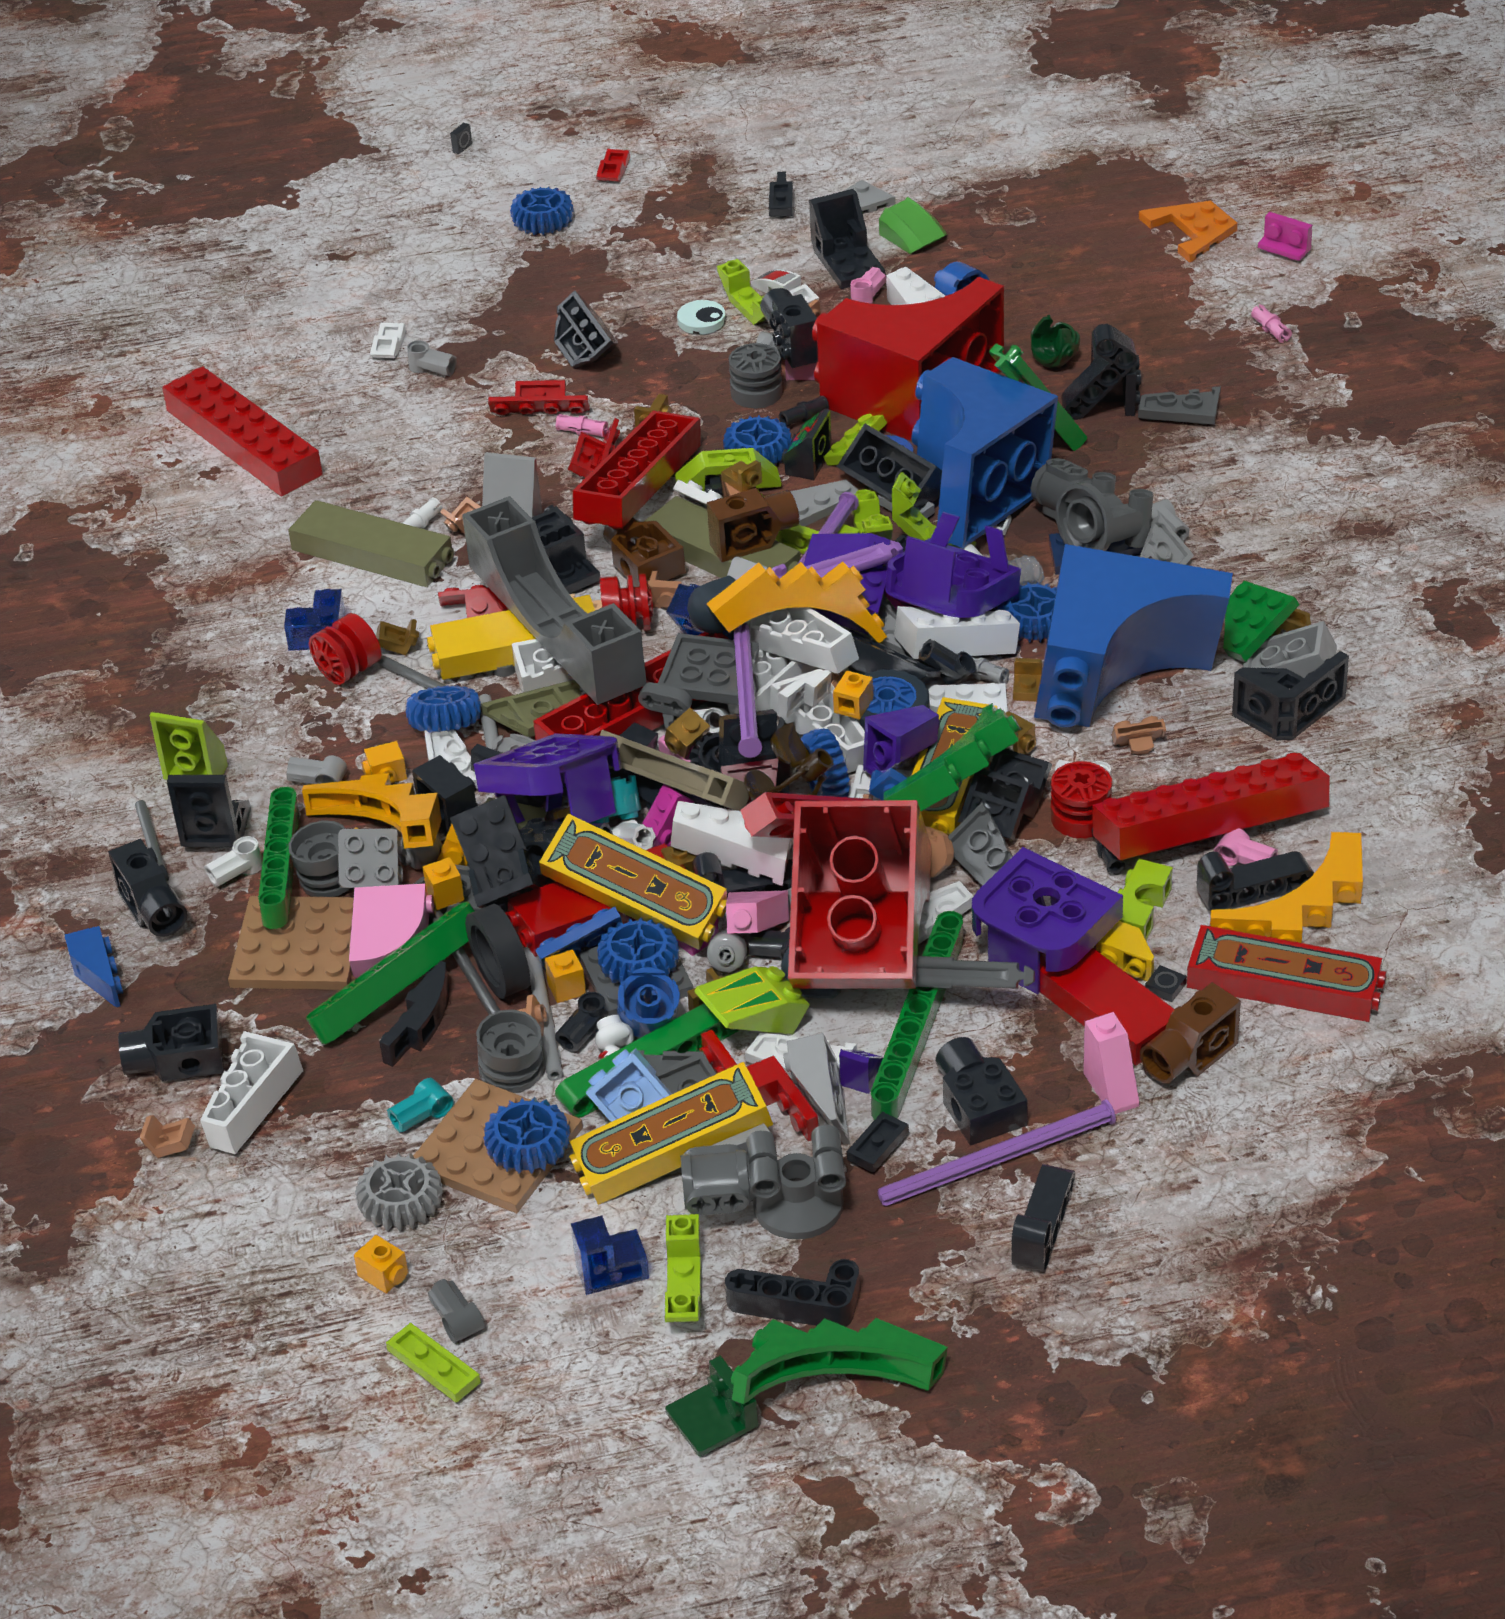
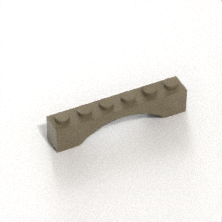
(681, 774)

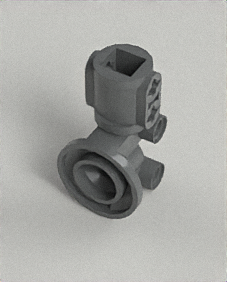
(1088, 509)
(789, 1195)

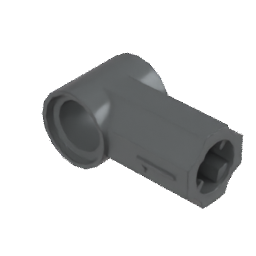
(457, 1315)

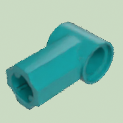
(427, 1101)

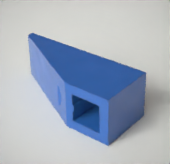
(92, 965)

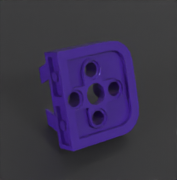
(952, 578)
(547, 764)
(1023, 924)

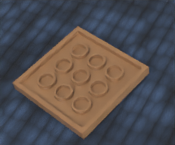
(302, 954)
(462, 1158)

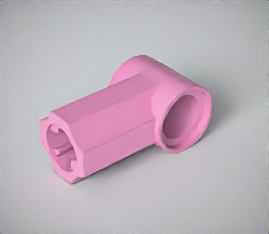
(867, 286)
(1239, 848)

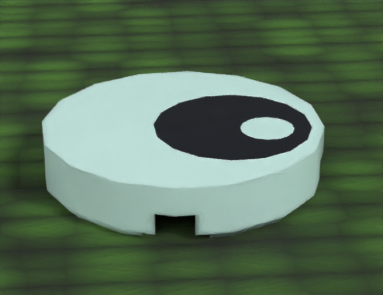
(701, 316)

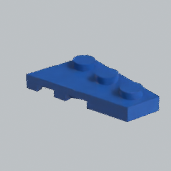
(580, 935)

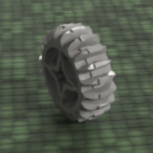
(399, 1191)

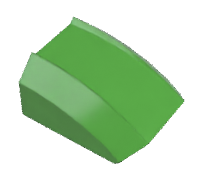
(909, 226)

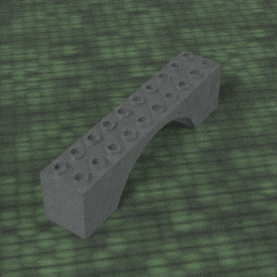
(595, 648)

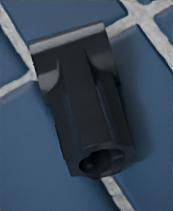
(953, 666)
(769, 943)
(582, 1022)

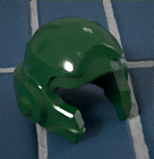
(1054, 344)

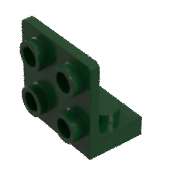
(710, 1415)

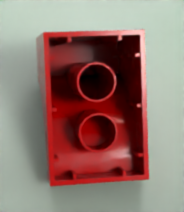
(878, 352)
(857, 894)

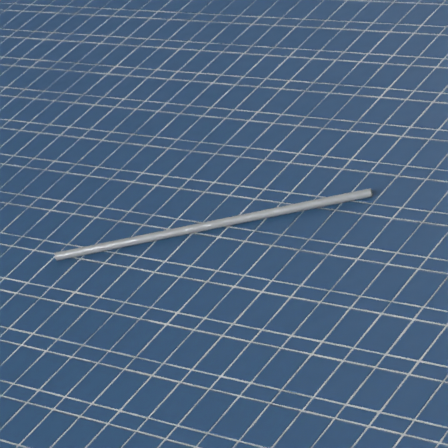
(537, 980)

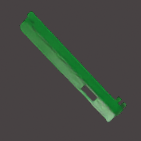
(1016, 368)

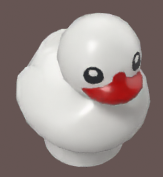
(612, 1035)

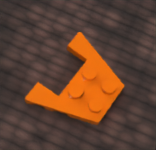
(1200, 221)

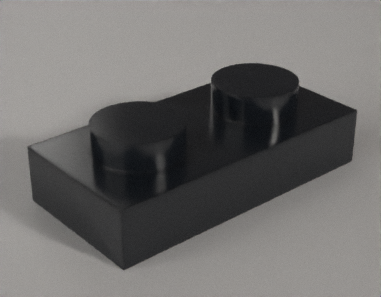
(877, 1142)

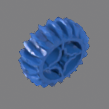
(542, 210)
(763, 434)
(1032, 609)
(443, 708)
(837, 776)
(635, 947)
(526, 1135)

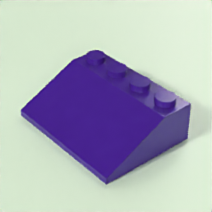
(835, 545)

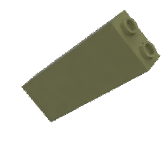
(690, 528)
(371, 543)

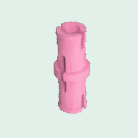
(1271, 323)
(581, 424)

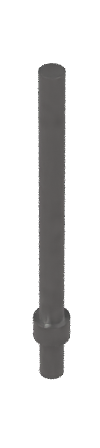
(471, 974)

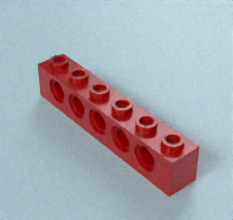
(774, 813)

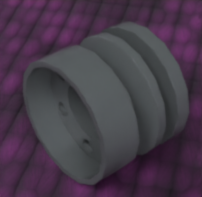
(755, 375)
(316, 858)
(510, 1050)

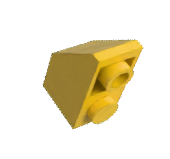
(1128, 950)

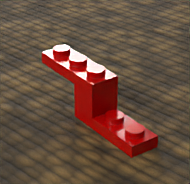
(771, 1082)

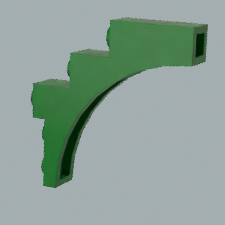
(967, 756)
(830, 1348)

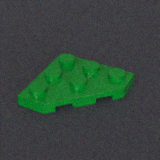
(1253, 617)

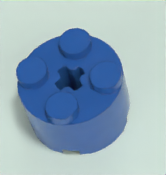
(956, 277)
(650, 986)

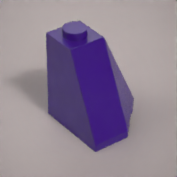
(898, 737)

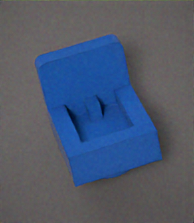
(882, 782)

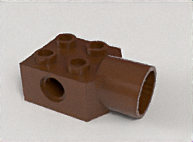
(749, 522)
(643, 549)
(1194, 1035)

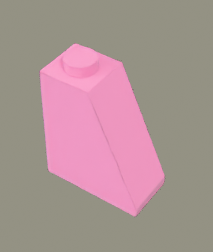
(756, 910)
(1109, 1062)

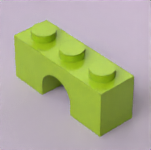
(1145, 886)

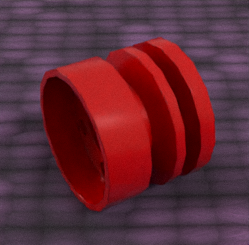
(632, 601)
(345, 648)
(1074, 792)

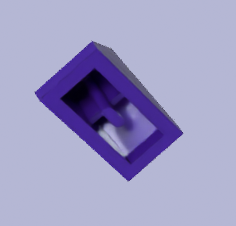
(858, 1069)

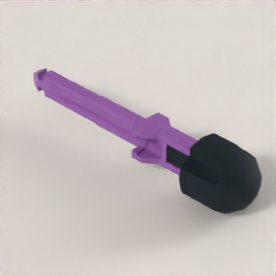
(862, 559)

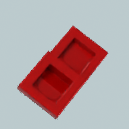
(613, 165)

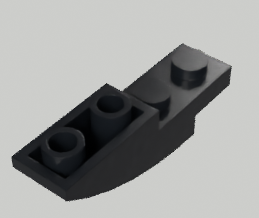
(423, 1016)

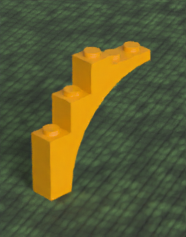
(763, 592)
(374, 797)
(1309, 905)

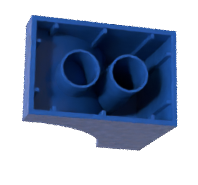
(985, 439)
(1123, 620)

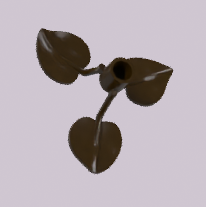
(791, 750)

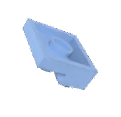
(626, 1086)

